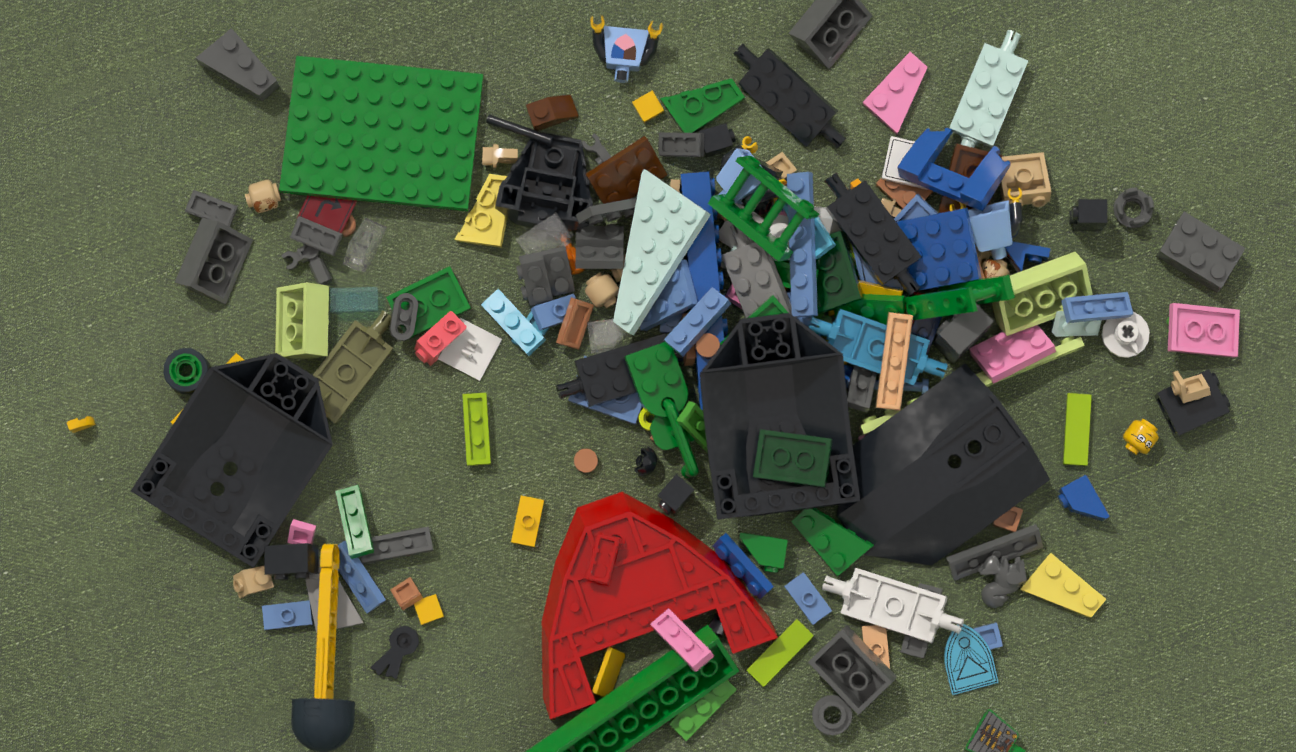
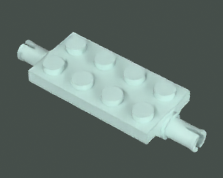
(989, 93)

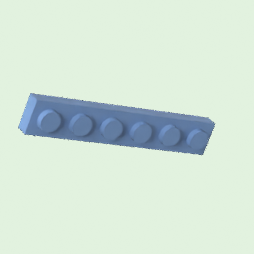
(803, 245)

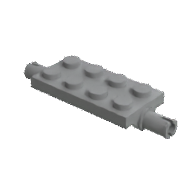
(753, 274)

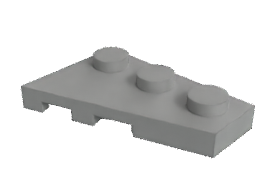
(346, 612)

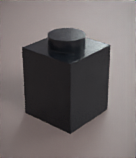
(718, 140)

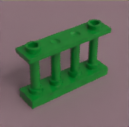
(743, 218)
(960, 297)

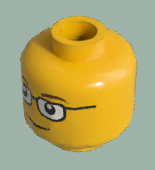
(1140, 436)

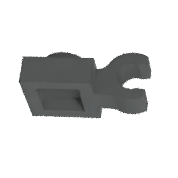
(600, 151)

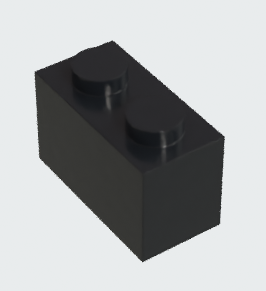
(1088, 215)
(674, 495)
(291, 560)

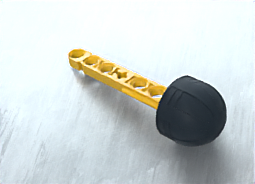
(324, 721)

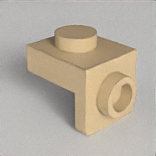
(1190, 388)
(252, 581)

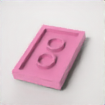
(1203, 330)
(1006, 355)

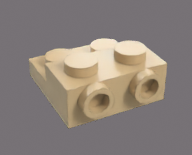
(1029, 175)

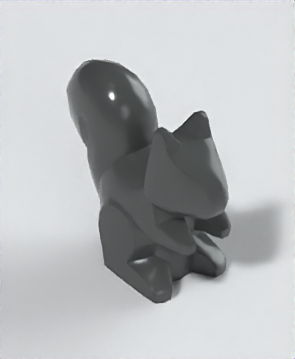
(1007, 579)

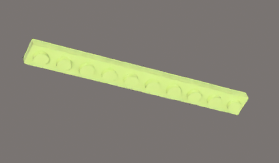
(1067, 346)

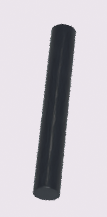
(519, 129)

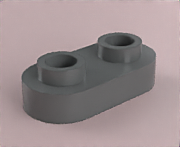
(403, 317)

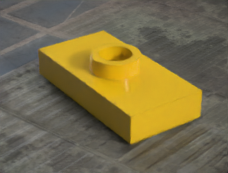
(527, 521)

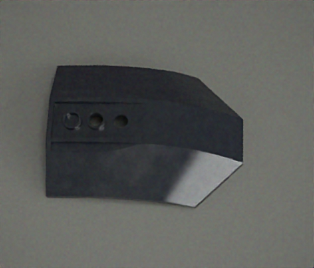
(782, 380)
(265, 421)
(910, 495)

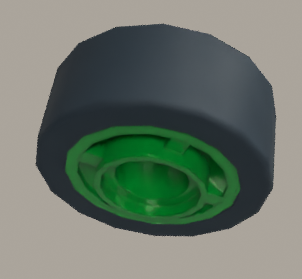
(180, 359)

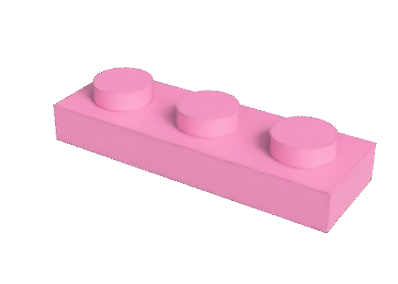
(682, 640)

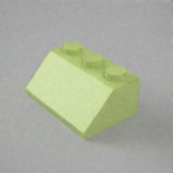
(302, 321)

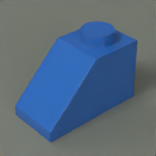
(1082, 499)

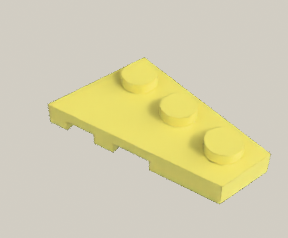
(484, 222)
(1062, 586)

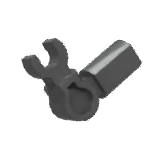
(316, 265)

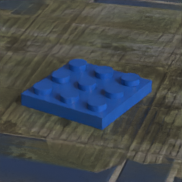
(945, 248)

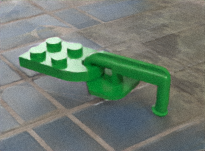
(660, 377)

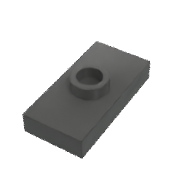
(681, 144)
(211, 208)
(316, 235)

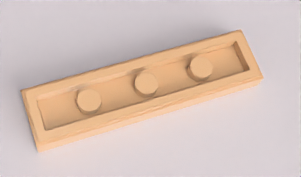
(894, 361)

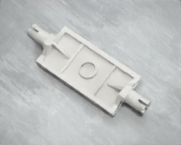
(893, 605)

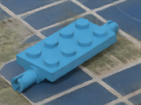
(863, 345)

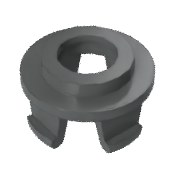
(1145, 202)
(820, 722)

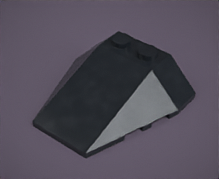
(546, 183)

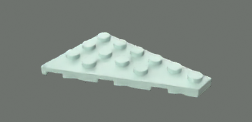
(659, 238)

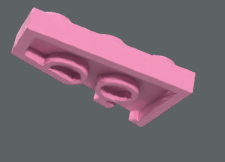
(896, 92)

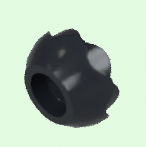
(646, 462)

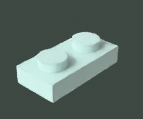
(1062, 328)

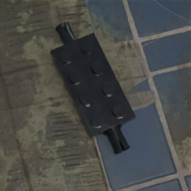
(788, 97)
(873, 233)
(606, 374)

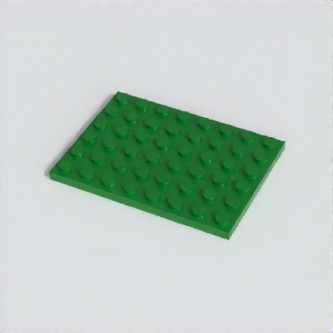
(381, 133)

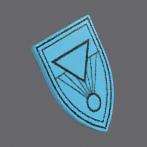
(968, 661)

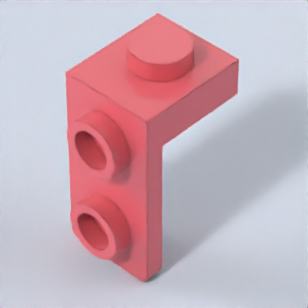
(438, 338)

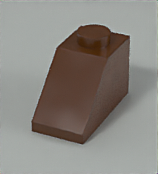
(551, 111)

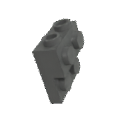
(600, 247)
(545, 275)

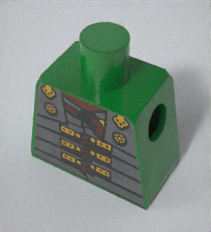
(993, 736)

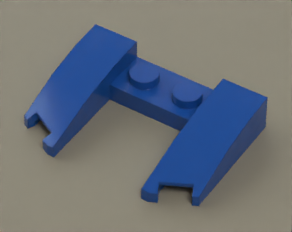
(974, 191)

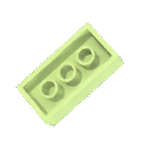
(1040, 293)

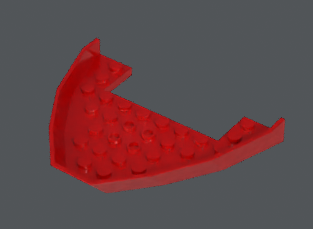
(653, 571)

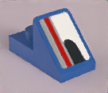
(1019, 251)

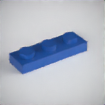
(742, 566)

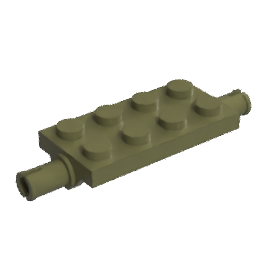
(352, 365)

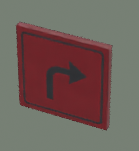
(328, 211)

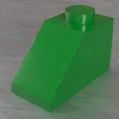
(765, 551)

